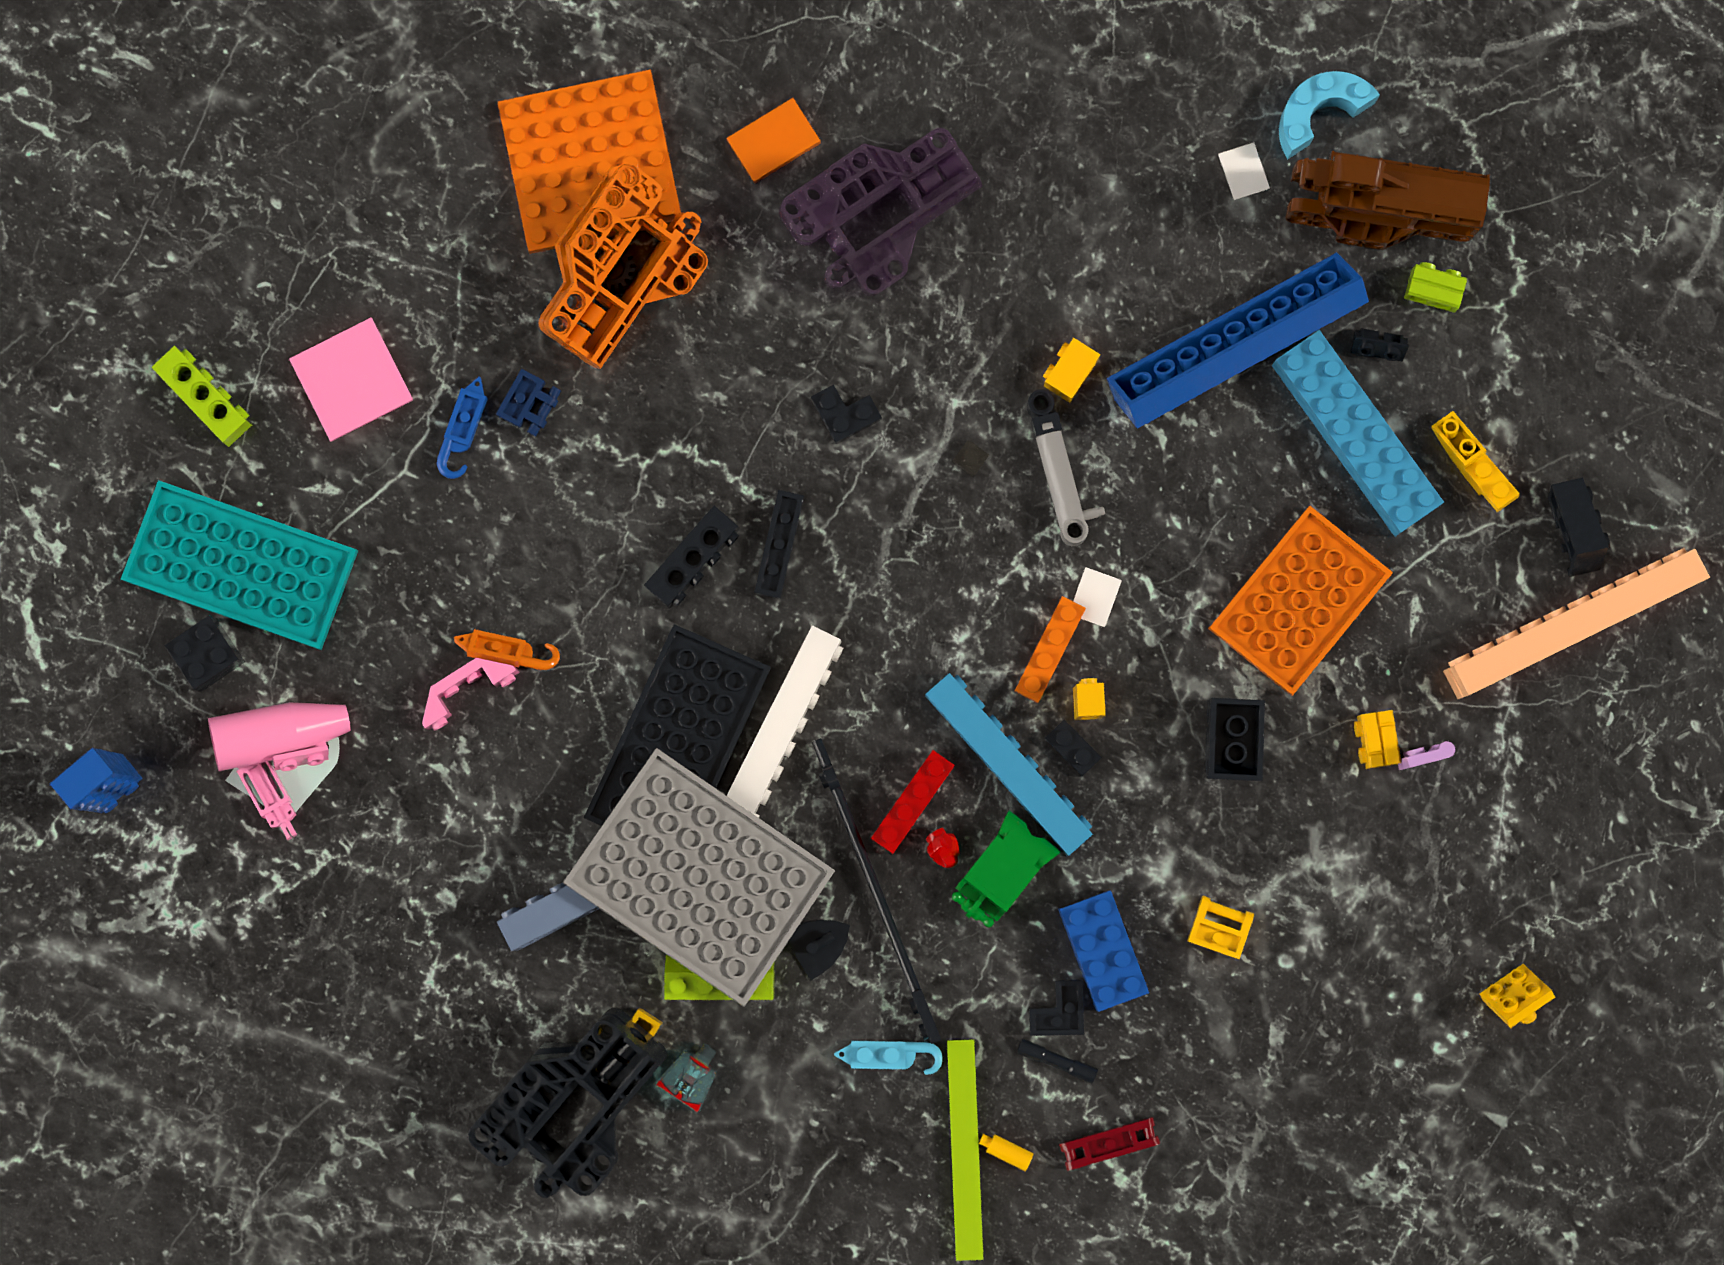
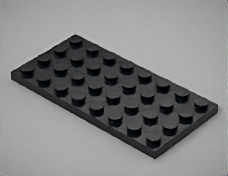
(688, 711)

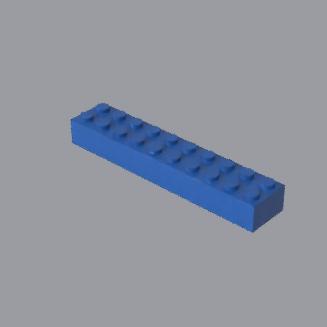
(1237, 340)

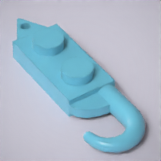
(888, 1054)

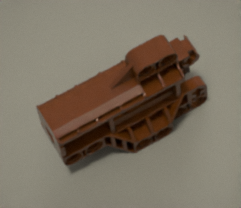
(1387, 200)

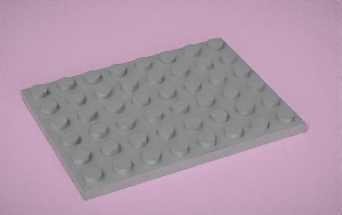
(699, 877)

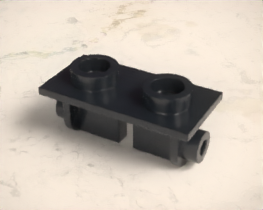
(1392, 347)

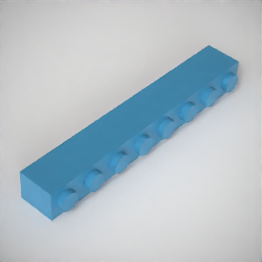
(1008, 764)

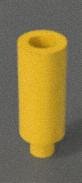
(1007, 1151)

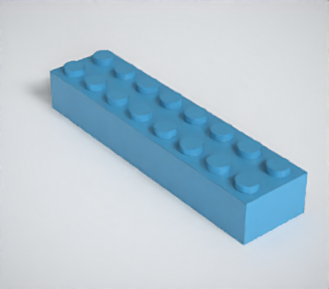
(1357, 433)

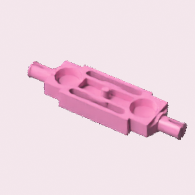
(277, 810)

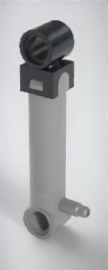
(1057, 468)

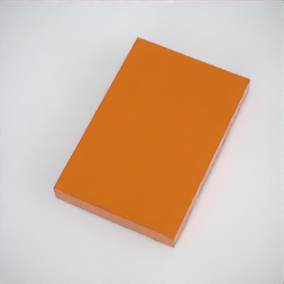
(773, 140)

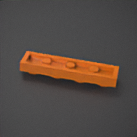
(1050, 649)

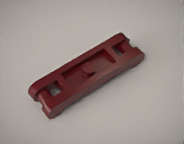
(1109, 1143)

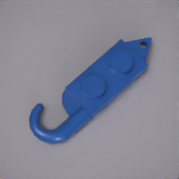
(462, 426)

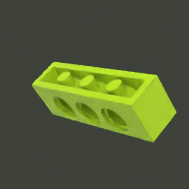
(170, 370)

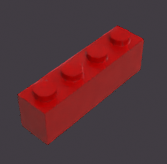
(912, 802)

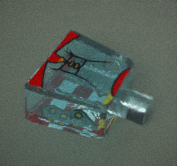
(690, 1077)

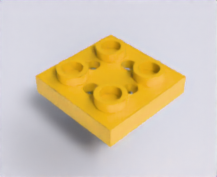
(1519, 1001)

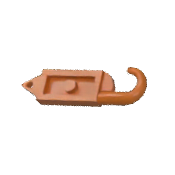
(504, 650)

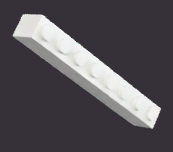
(785, 719)

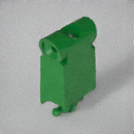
(1003, 871)

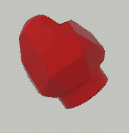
(943, 848)

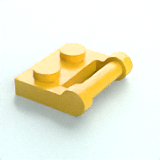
(1218, 936)

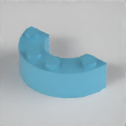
(1317, 92)

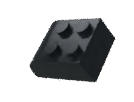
(1235, 739)

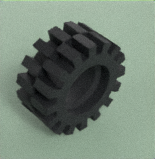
(626, 278)

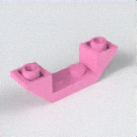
(437, 712)

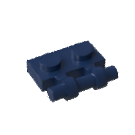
(522, 397)

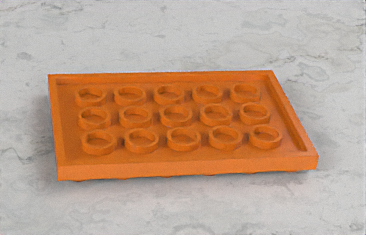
(1300, 600)

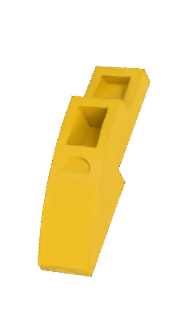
(1473, 462)

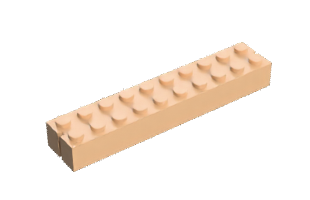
(1570, 626)

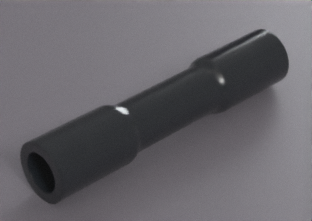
(1073, 1067)

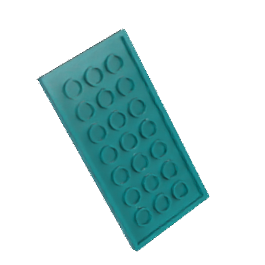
(239, 565)

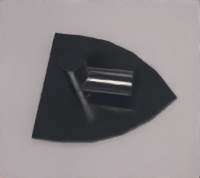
(818, 945)

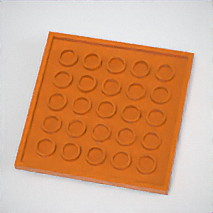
(569, 140)

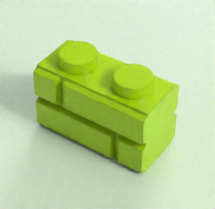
(1435, 287)

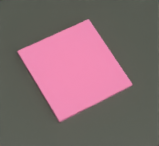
(351, 379)

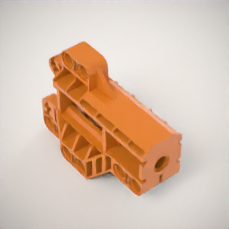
(585, 274)

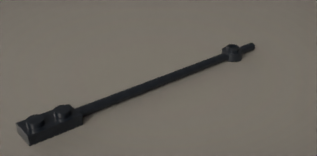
(918, 1002)

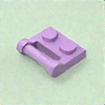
(1419, 756)

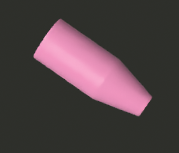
(283, 733)

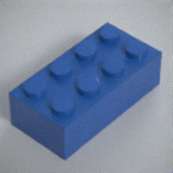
(97, 781)
(1103, 951)

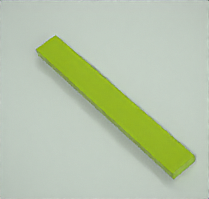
(965, 1150)

